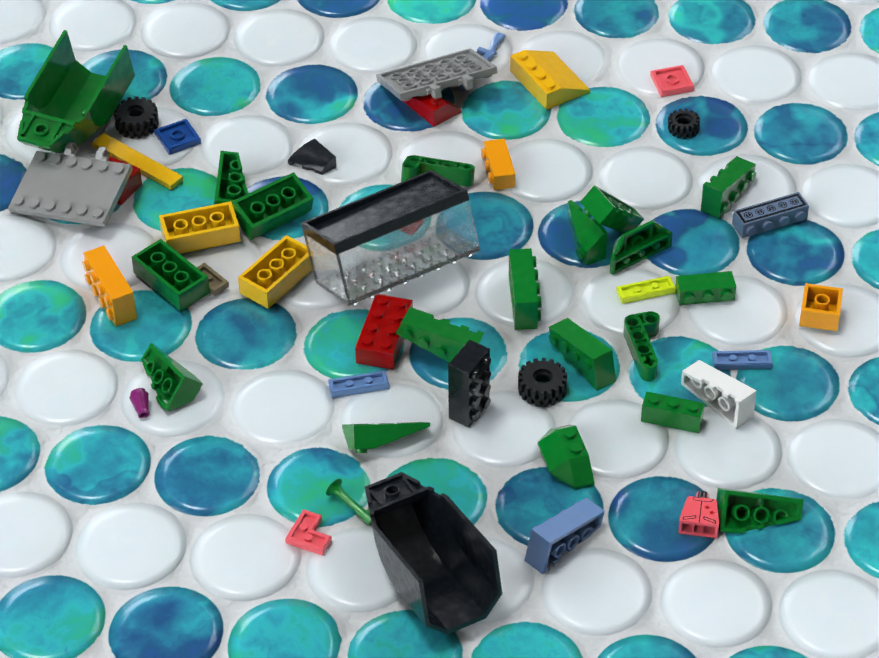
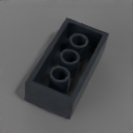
(469, 383)

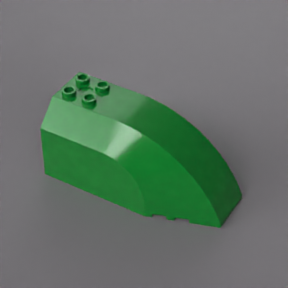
(70, 101)

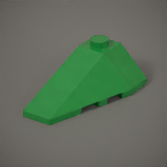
(748, 511)

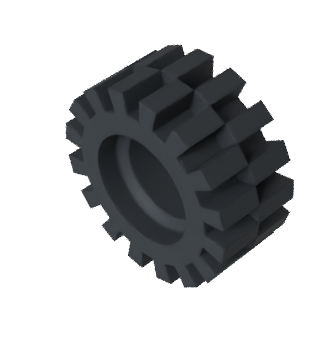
(684, 130)

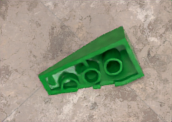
(588, 235)
(172, 381)
(370, 436)

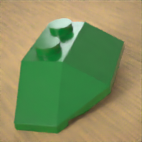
(639, 245)
(567, 456)

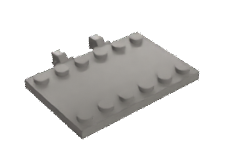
(436, 74)
(71, 187)

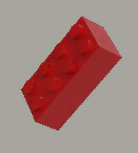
(378, 340)

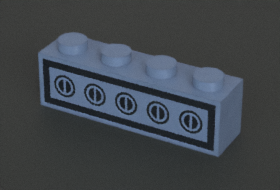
(770, 215)

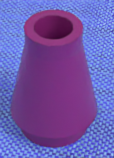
(140, 401)

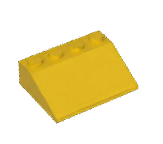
(546, 77)

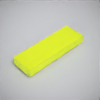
(645, 289)

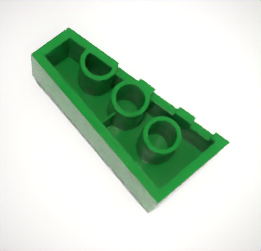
(230, 178)
(727, 186)
(610, 210)
(584, 352)

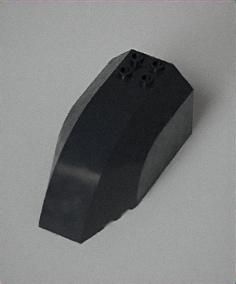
(433, 554)

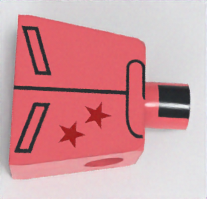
(699, 516)

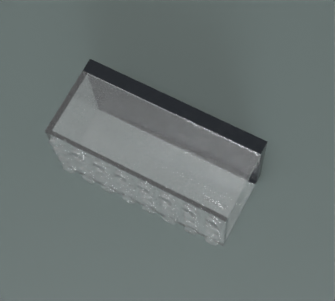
(391, 237)

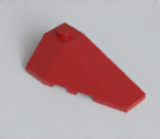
(433, 110)

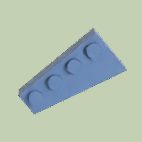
(562, 533)

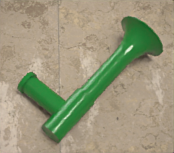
(336, 489)

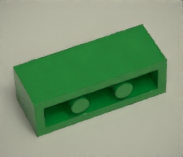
(705, 288)
(672, 412)

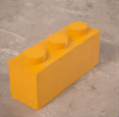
(498, 164)

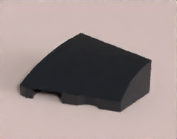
(314, 157)

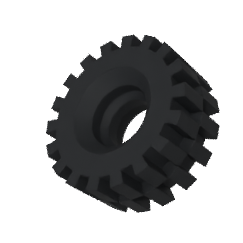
(144, 122)
(542, 392)

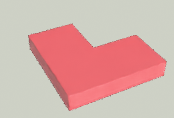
(305, 536)

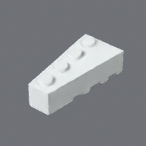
(720, 392)

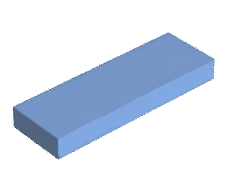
(742, 359)
(358, 384)

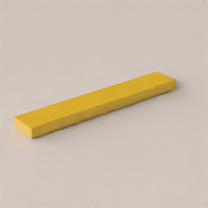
(148, 167)

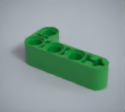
(455, 171)
(636, 333)

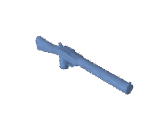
(488, 54)

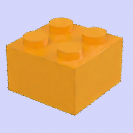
(821, 307)

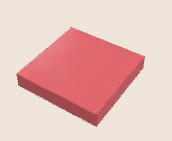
(672, 81)

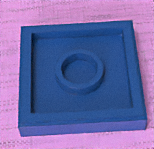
(177, 136)

